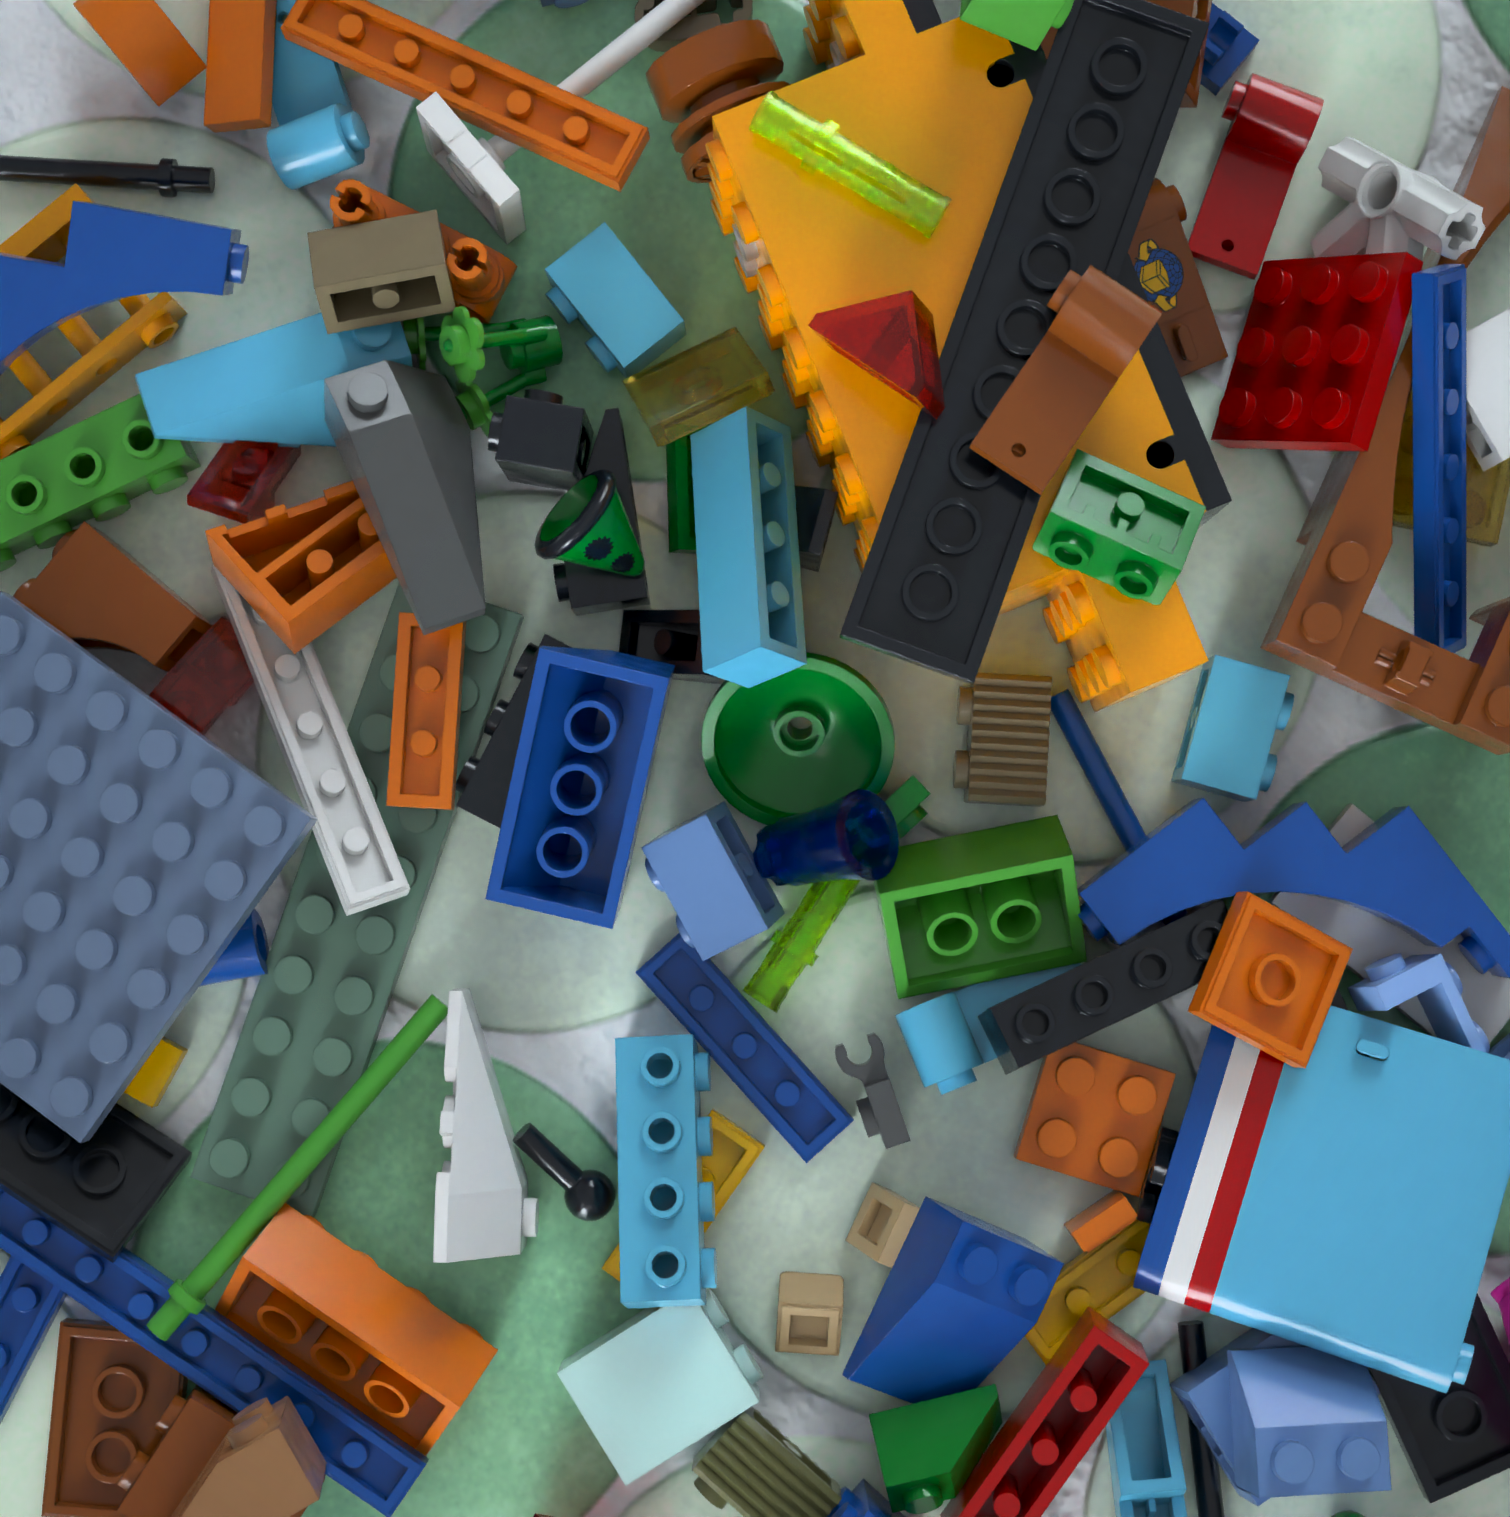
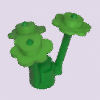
(523, 345)

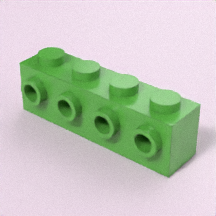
(85, 476)

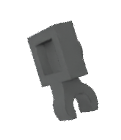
(880, 1107)

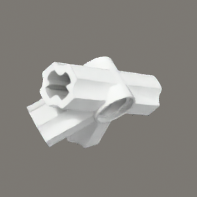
(1391, 208)

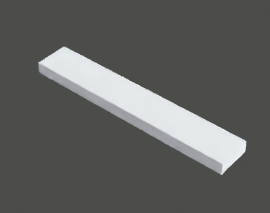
(319, 760)

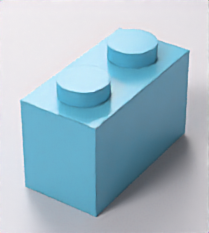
(614, 303)
(1233, 729)

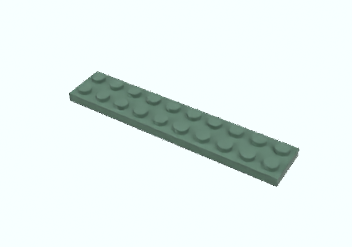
(337, 972)

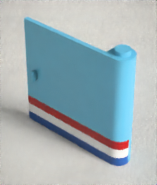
(1339, 1194)

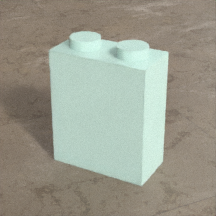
(660, 1383)

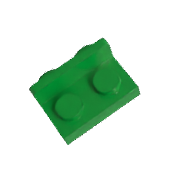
(1119, 528)

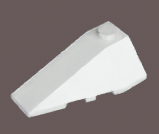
(484, 1187)

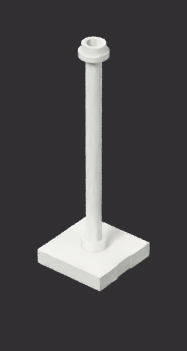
(479, 165)

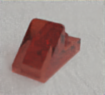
(243, 479)

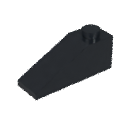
(591, 588)

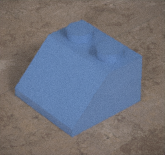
(1305, 1424)

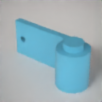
(314, 114)
(947, 1034)

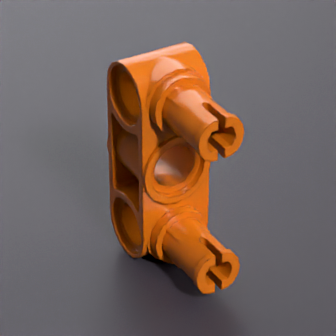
(476, 270)

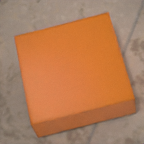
(1101, 1221)

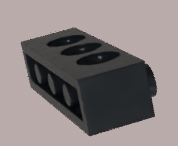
(1103, 990)

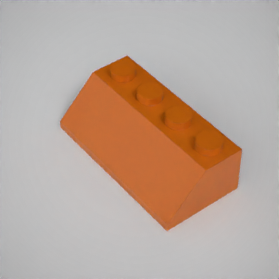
(355, 1328)

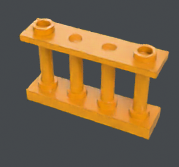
(149, 326)

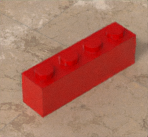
(1054, 1423)

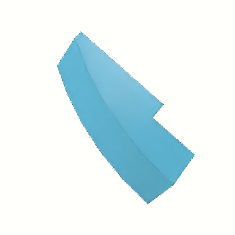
(1146, 1450)

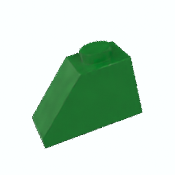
(934, 1446)

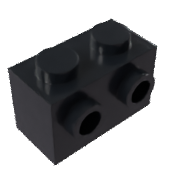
(541, 440)

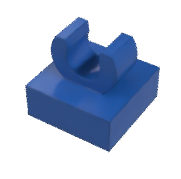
(1225, 50)

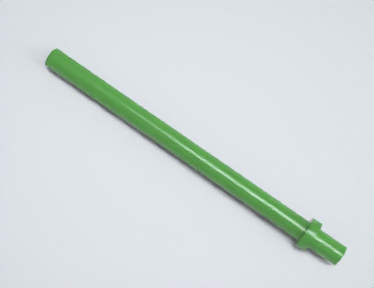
(189, 1294)

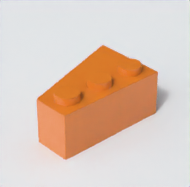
(304, 563)

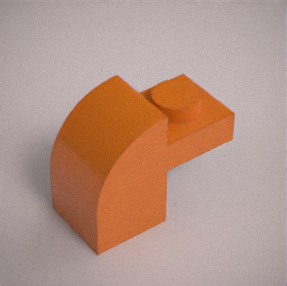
(144, 44)

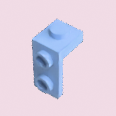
(1437, 988)

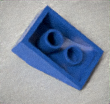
(951, 1306)

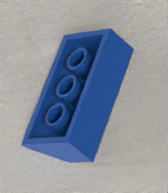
(579, 783)

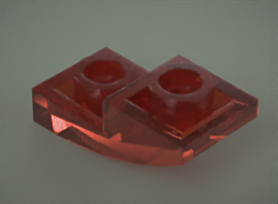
(206, 678)

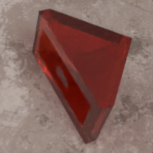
(891, 342)

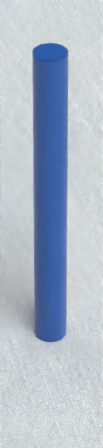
(1099, 775)

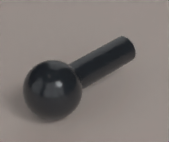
(587, 1192)

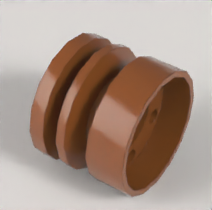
(709, 77)

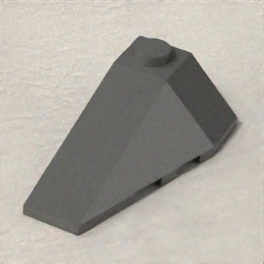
(417, 482)

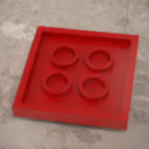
(1317, 353)

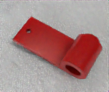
(1252, 172)

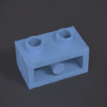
(712, 882)

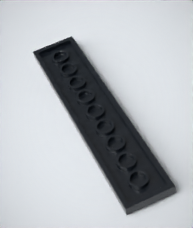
(1063, 206)

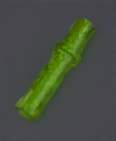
(785, 124)
(798, 941)

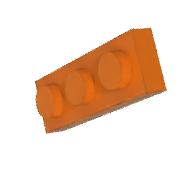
(426, 716)

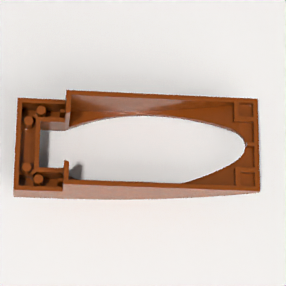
(1351, 535)

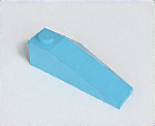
(263, 384)

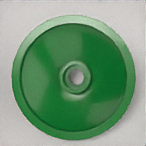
(782, 770)

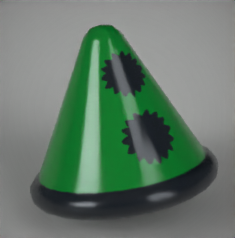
(591, 528)

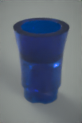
(830, 843)

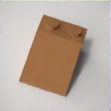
(259, 1468)

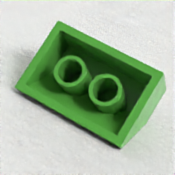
(981, 907)

